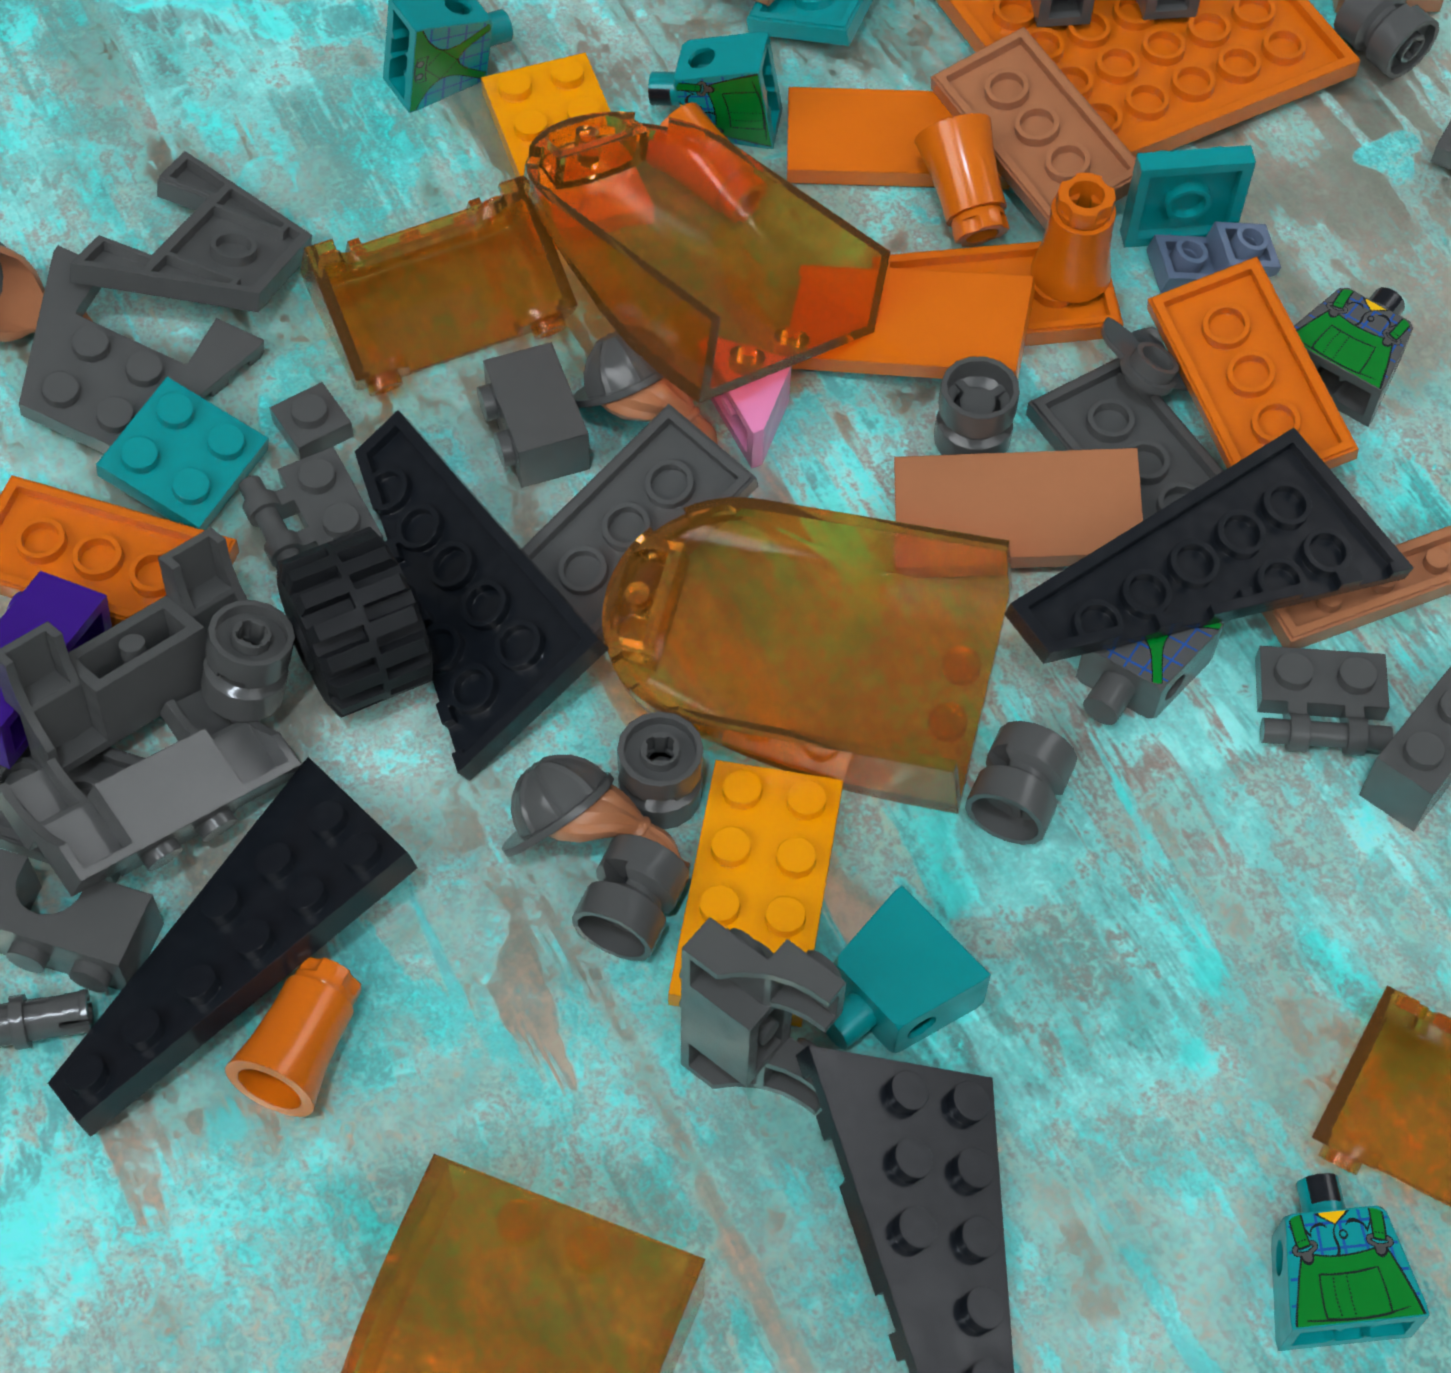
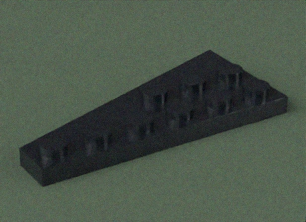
(1234, 547)
(492, 618)
(267, 909)
(922, 1202)

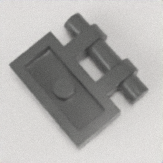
(318, 493)
(1323, 685)

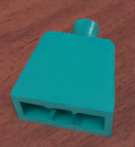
(904, 977)

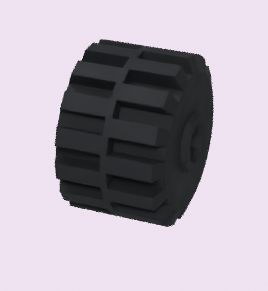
(355, 621)

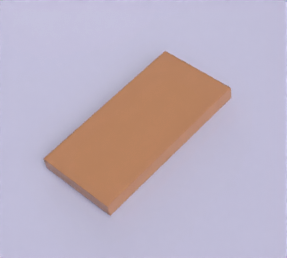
(1037, 120)
(1043, 501)

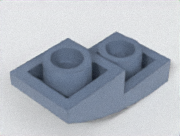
(1188, 258)

